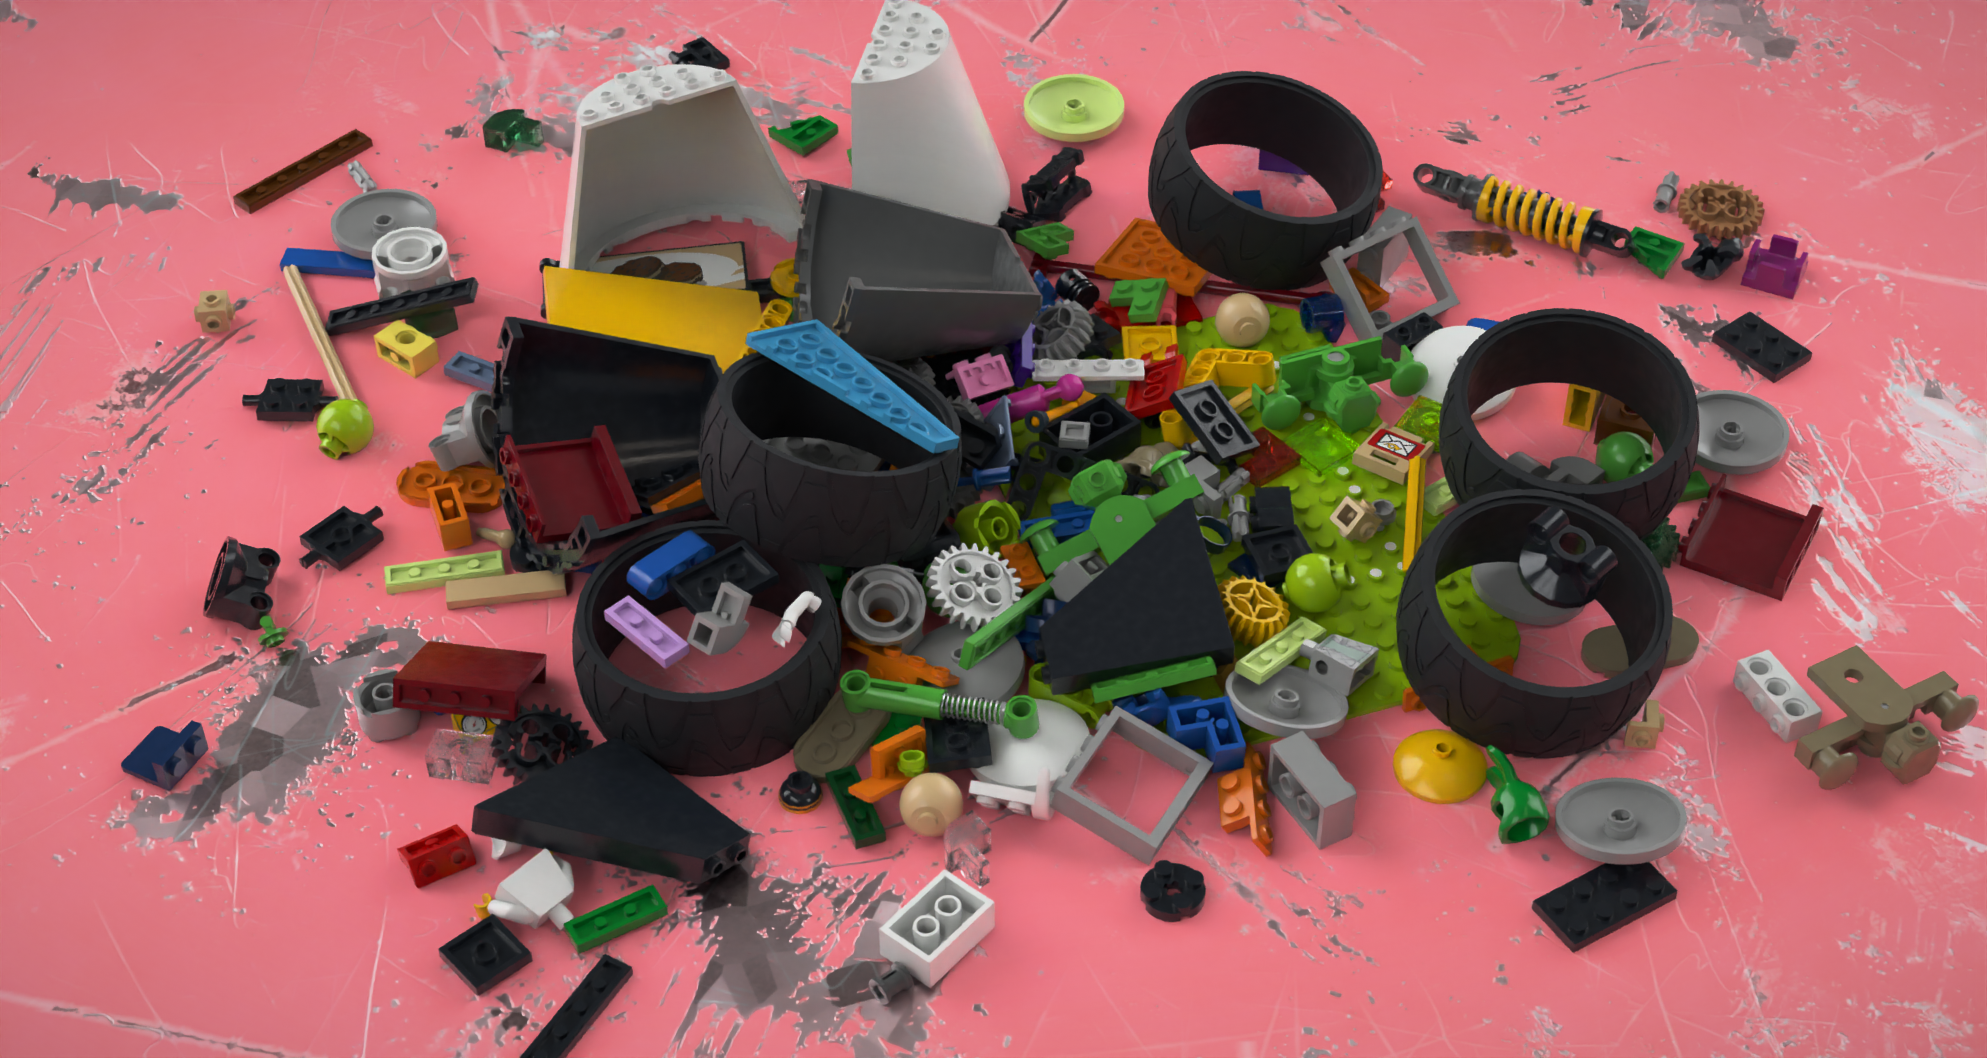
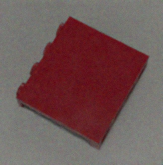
(567, 481)
(1748, 541)
(467, 680)

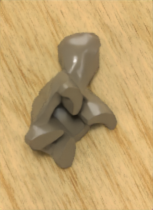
(1143, 458)

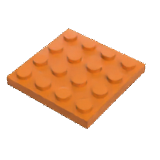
(1146, 253)

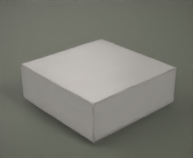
(1074, 435)

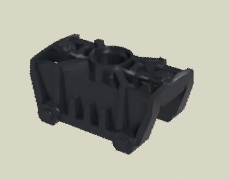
(1053, 197)

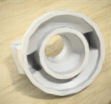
(410, 260)

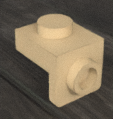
(1645, 733)

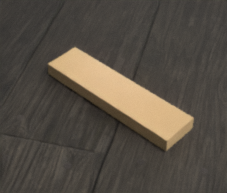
(504, 589)

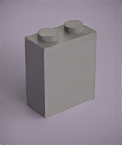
(1384, 258)

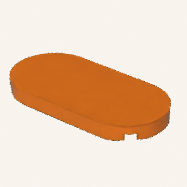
(476, 485)

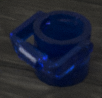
(1322, 315)

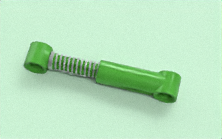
(866, 693)

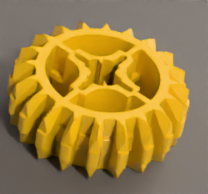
(1253, 610)

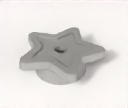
(1380, 318)

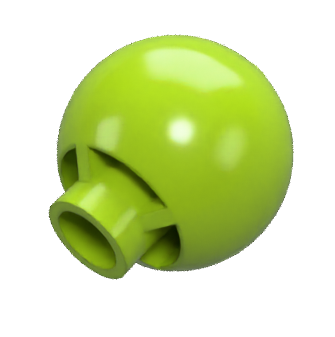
(344, 427)
(1316, 582)

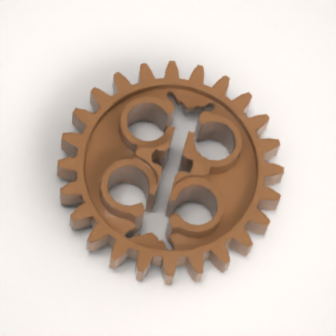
(1720, 210)

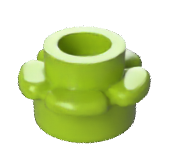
(912, 763)

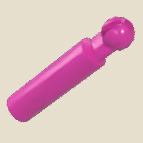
(1038, 398)

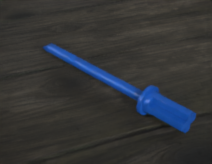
(987, 478)

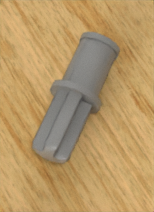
(1666, 192)
(1238, 517)

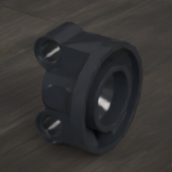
(1562, 562)
(240, 583)

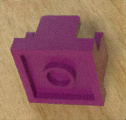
(1775, 268)

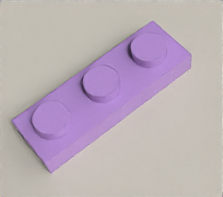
(647, 631)

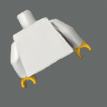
(533, 893)

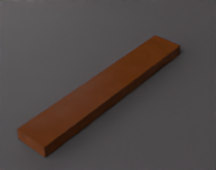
(302, 171)

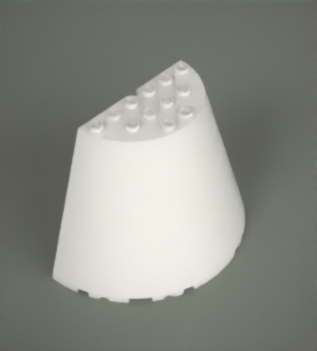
(920, 123)
(666, 153)

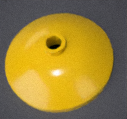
(1440, 766)

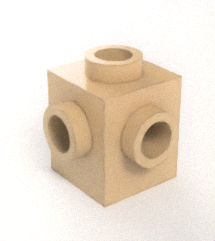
(214, 311)
(1356, 519)

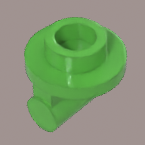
(273, 636)

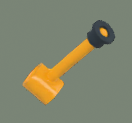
(1037, 420)

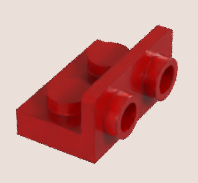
(437, 855)

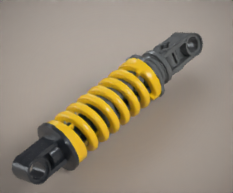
(1526, 212)

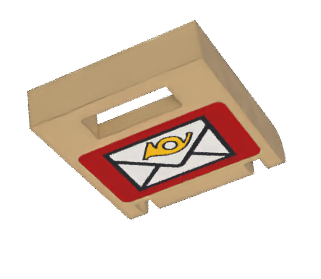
(1394, 446)

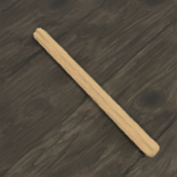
(318, 333)

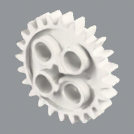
(974, 596)

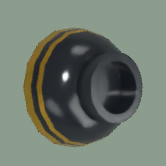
(800, 793)

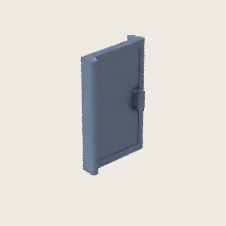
(1000, 419)

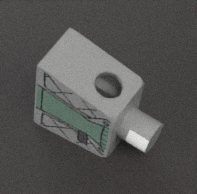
(1340, 662)

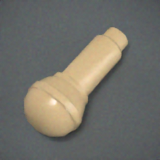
(504, 538)

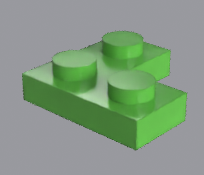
(1047, 240)
(1142, 295)

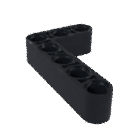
(1049, 464)

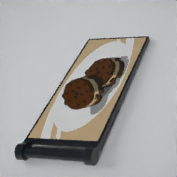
(707, 265)

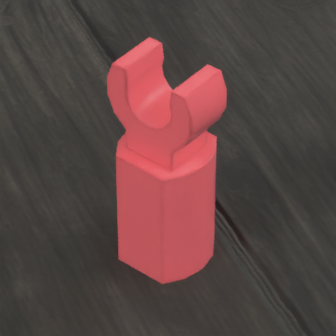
(1168, 308)

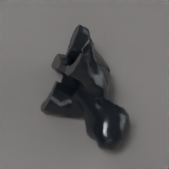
(1711, 261)

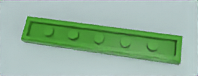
(1004, 626)

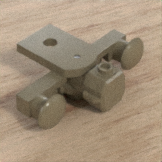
(1879, 719)

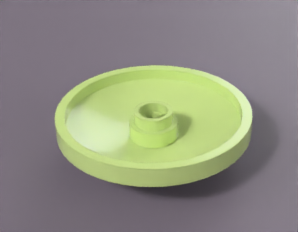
(1074, 107)

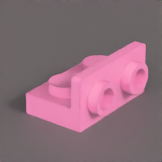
(981, 377)

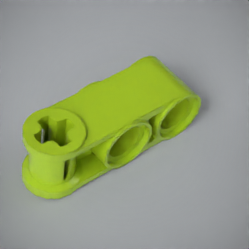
(1079, 701)

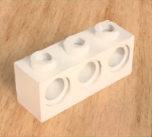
(1777, 696)

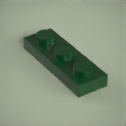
(858, 816)

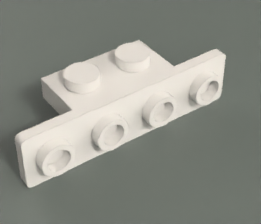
(1097, 375)

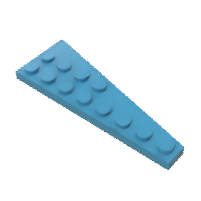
(837, 368)

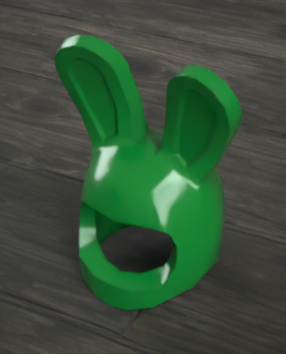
(1514, 801)

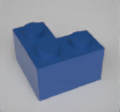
(1209, 726)

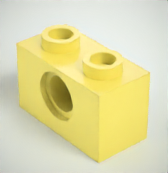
(406, 348)

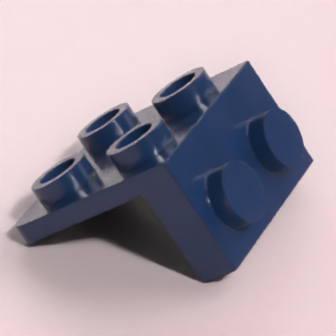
(166, 755)

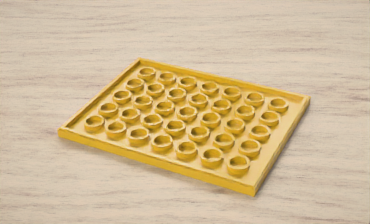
(653, 311)

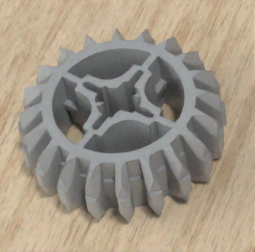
(1062, 331)

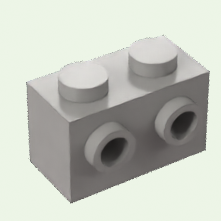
(1076, 575)

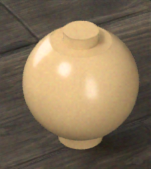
(1242, 320)
(930, 804)

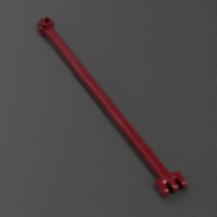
(1211, 287)

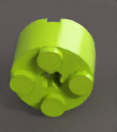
(988, 525)

